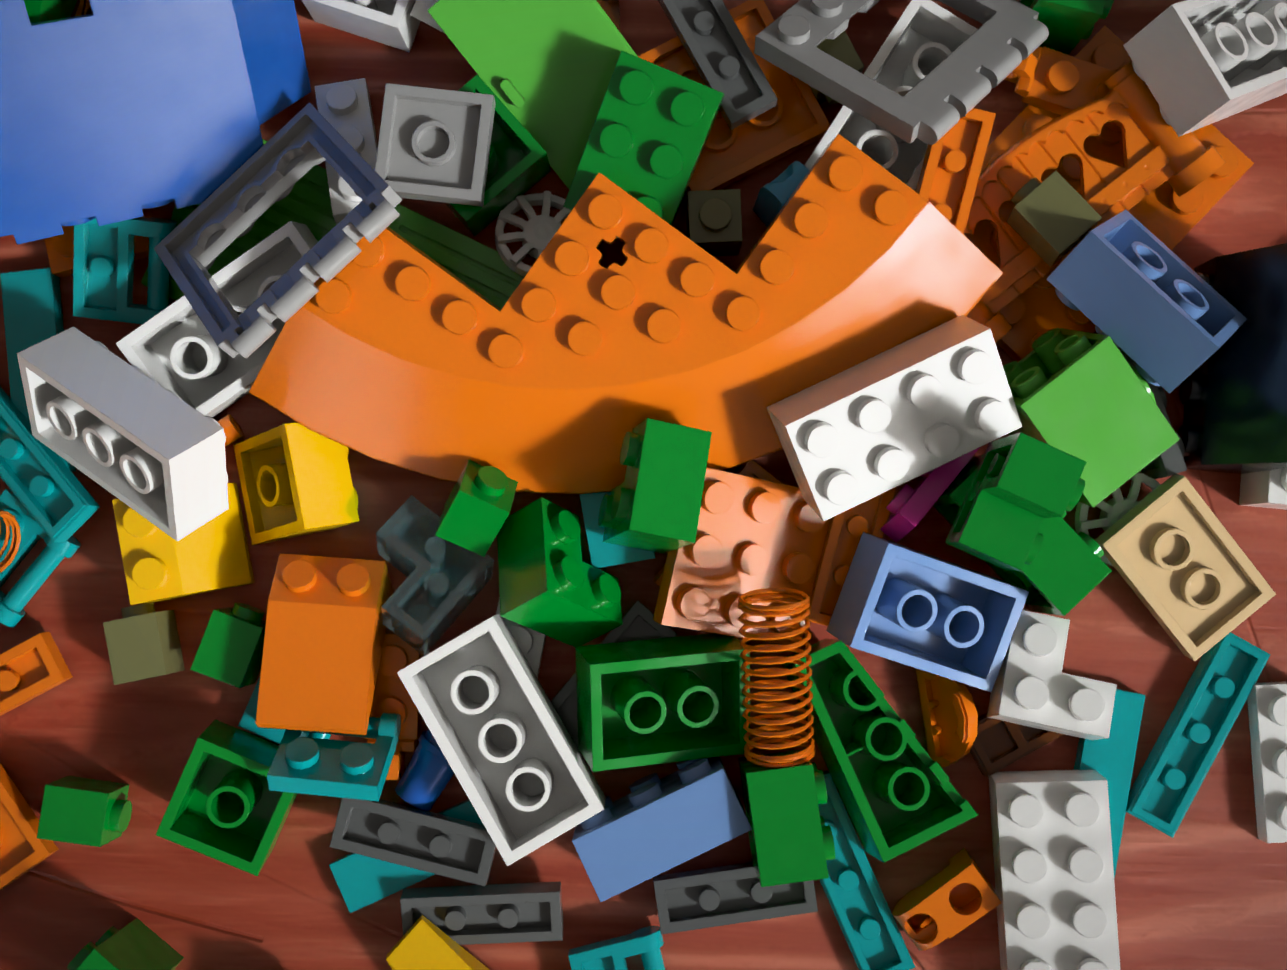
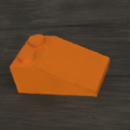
(322, 644)

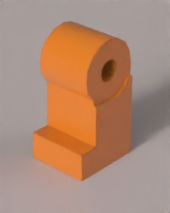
(946, 903)

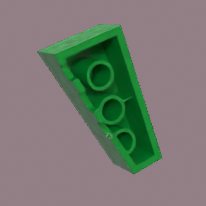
(876, 762)

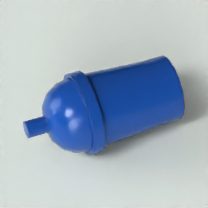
(425, 774)

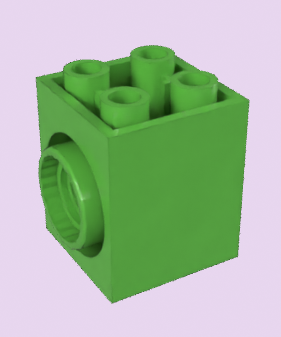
(1090, 404)

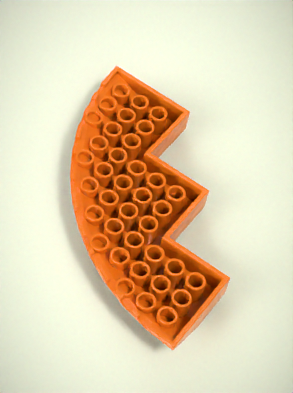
(580, 354)

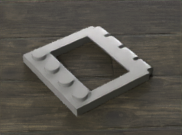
(940, 98)
(243, 199)

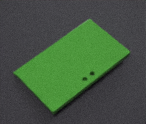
(553, 57)

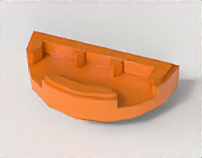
(947, 717)

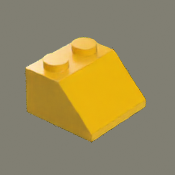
(294, 483)
(200, 563)

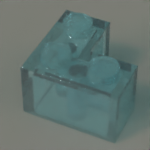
(439, 576)

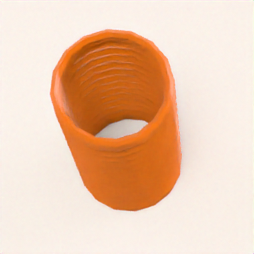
(767, 739)

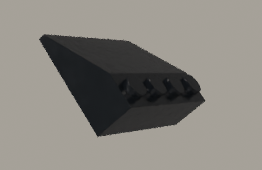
(1240, 392)

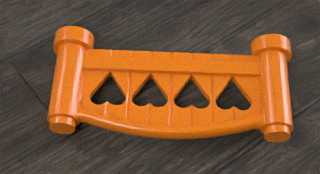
(1150, 156)

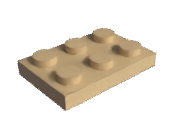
(1185, 567)

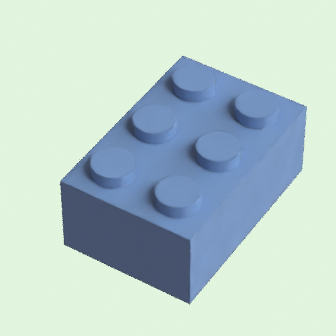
(1145, 300)
(926, 612)
(659, 826)

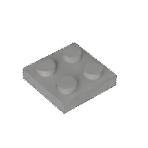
(435, 143)

